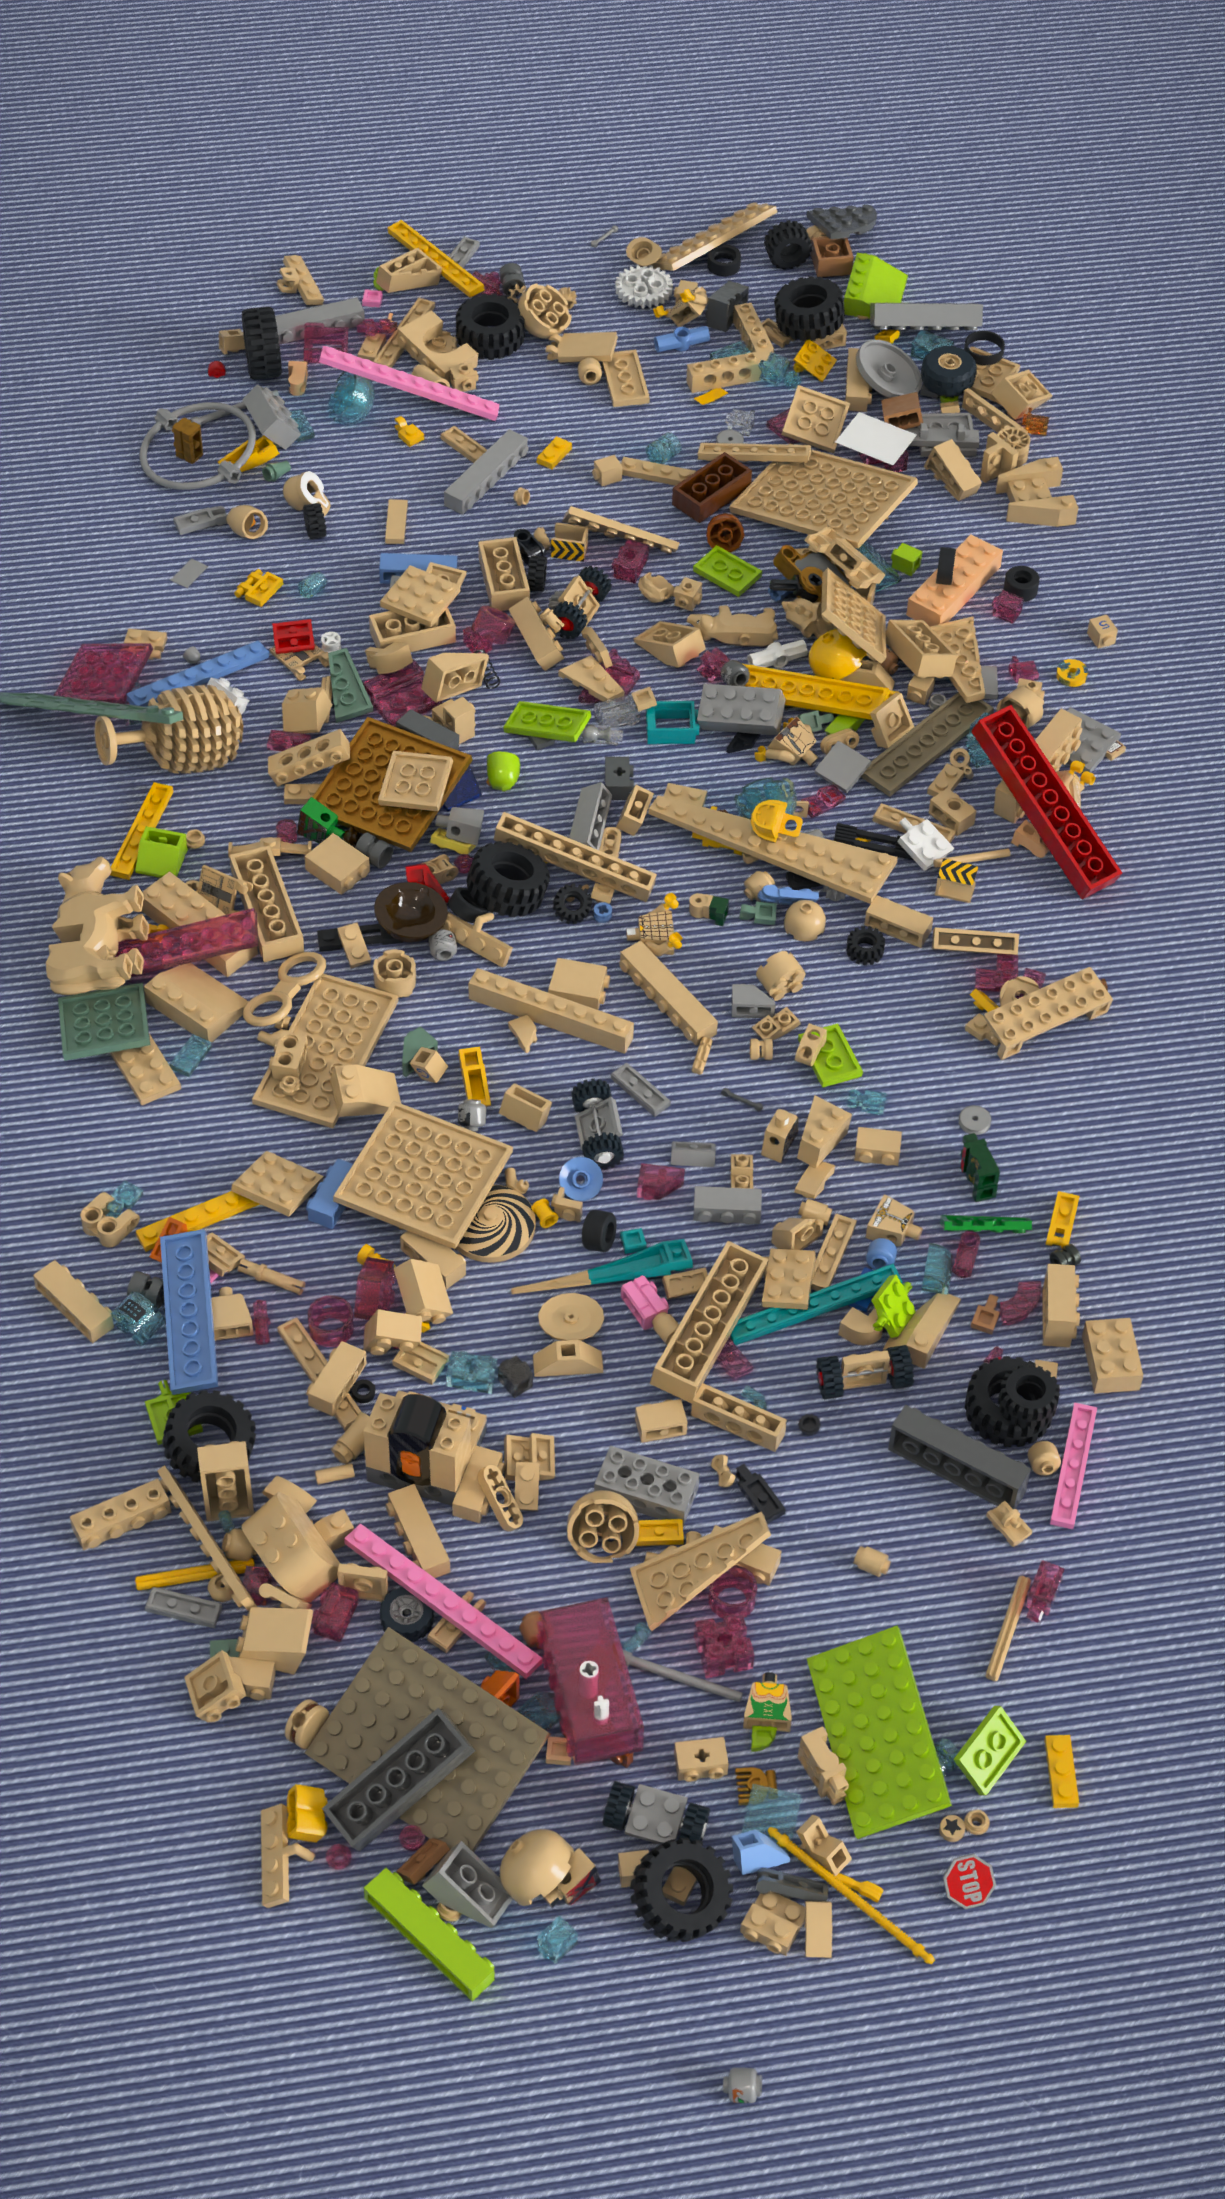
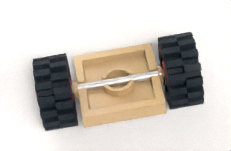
(581, 600)
(864, 1371)

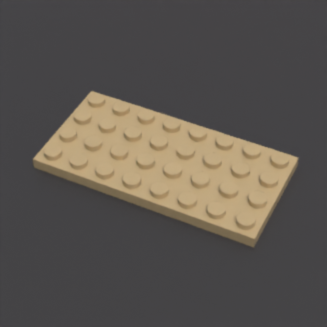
(341, 1029)

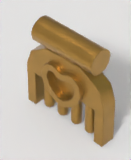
(755, 1776)

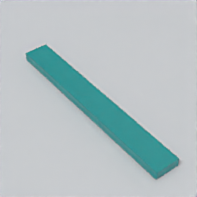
(819, 1303)

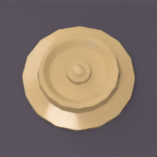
(571, 1317)

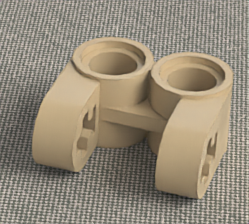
(107, 1228)

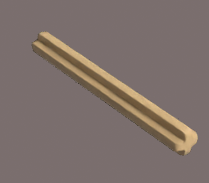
(1008, 1628)

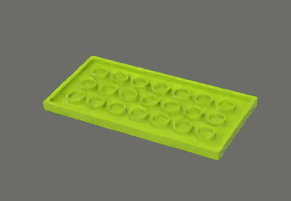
(879, 1732)

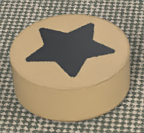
(952, 1828)

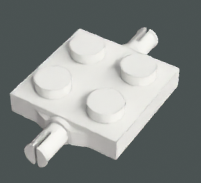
(924, 843)

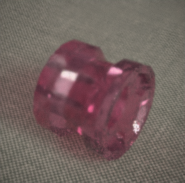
(286, 830)

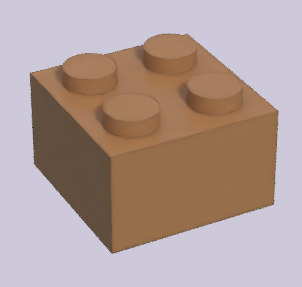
(831, 256)

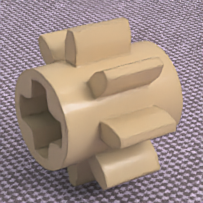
(515, 292)
(569, 296)

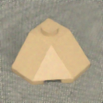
(796, 1233)

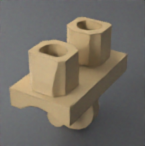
(1009, 1523)

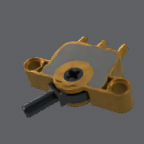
(803, 573)

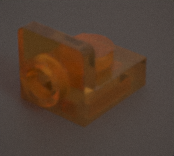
(1035, 424)

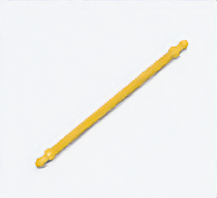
(917, 1949)

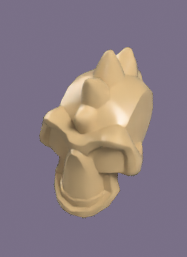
(806, 617)

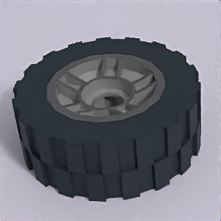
(403, 1602)

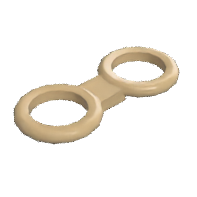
(285, 989)

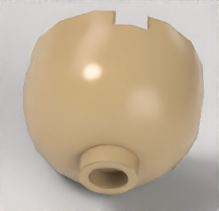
(805, 920)

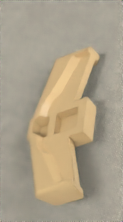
(276, 845)

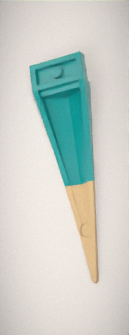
(650, 1262)

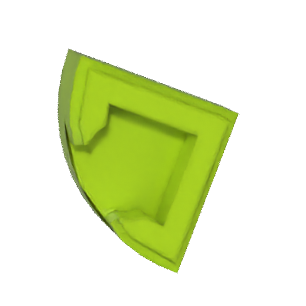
(762, 1737)

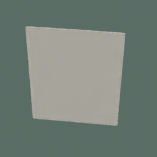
(876, 438)

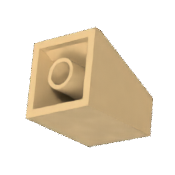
(275, 1636)

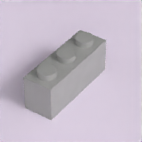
(727, 1205)

